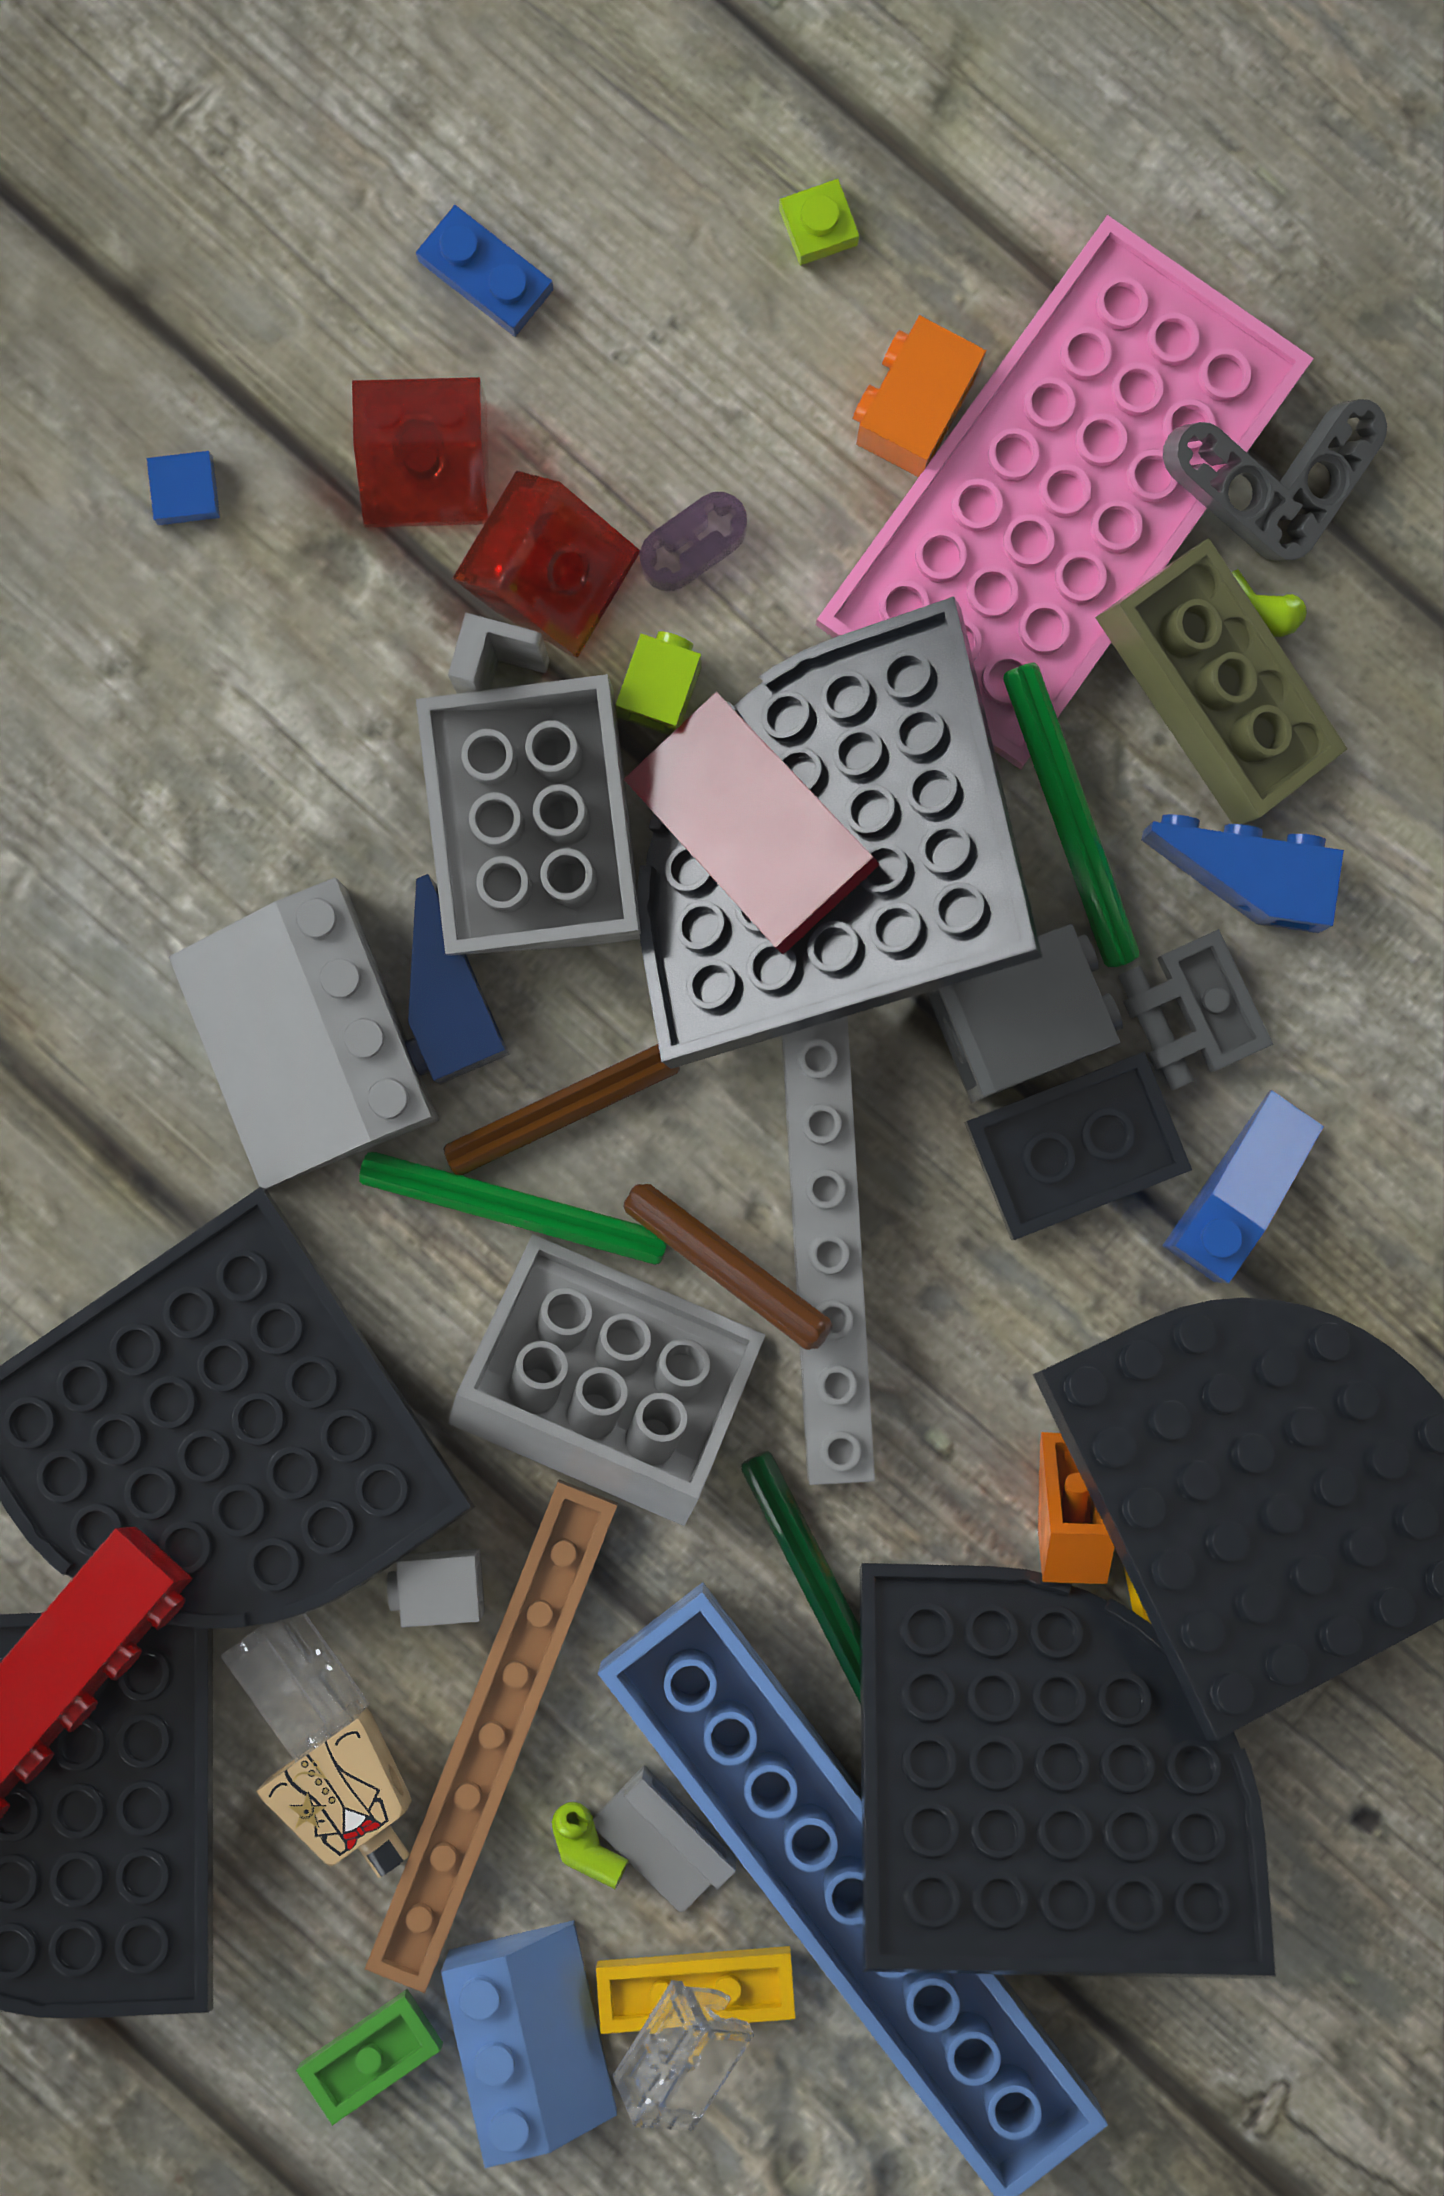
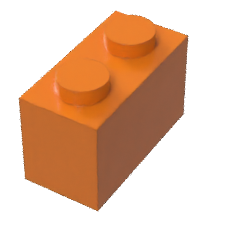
(919, 395)

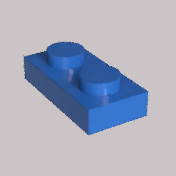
(485, 270)

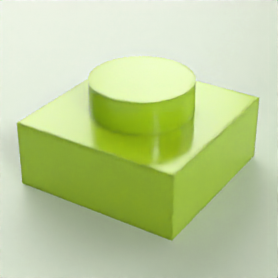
(819, 222)

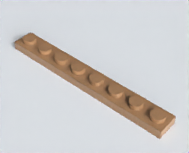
(491, 1736)

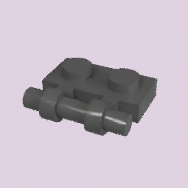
(1212, 1001)

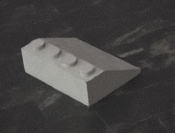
(529, 817)
(302, 1034)
(607, 1379)

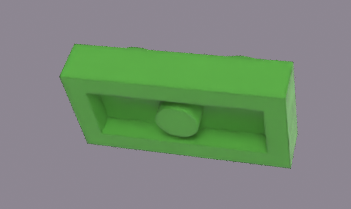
(369, 2057)

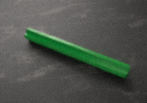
(1071, 815)
(511, 1207)

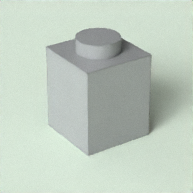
(437, 1588)

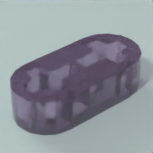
(685, 529)

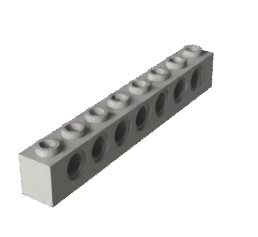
(828, 1251)

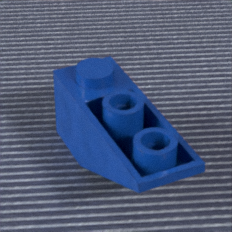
(1264, 879)

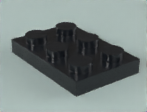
(1078, 1146)

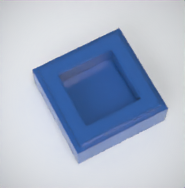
(183, 488)

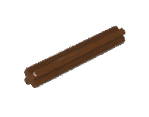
(557, 1111)
(728, 1266)

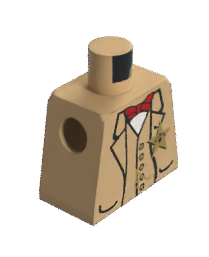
(344, 1797)

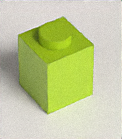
(659, 682)

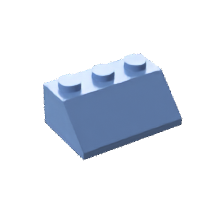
(528, 2042)

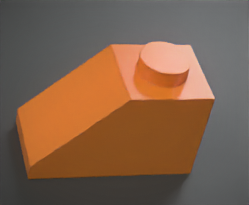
(1070, 1529)

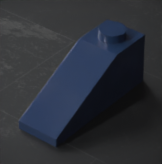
(446, 1004)

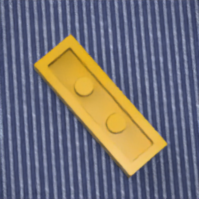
(754, 1979)

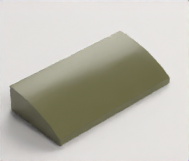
(1222, 683)

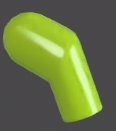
(1280, 613)
(581, 1847)

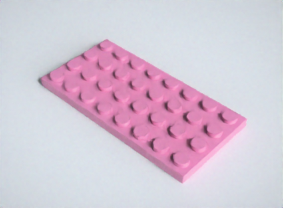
(1057, 471)

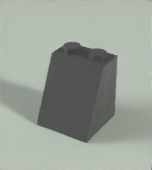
(1027, 1016)

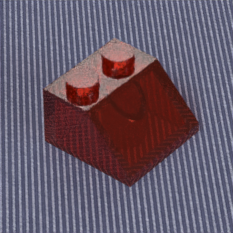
(421, 451)
(547, 562)

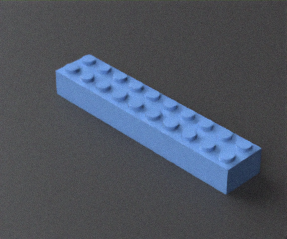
(798, 1833)

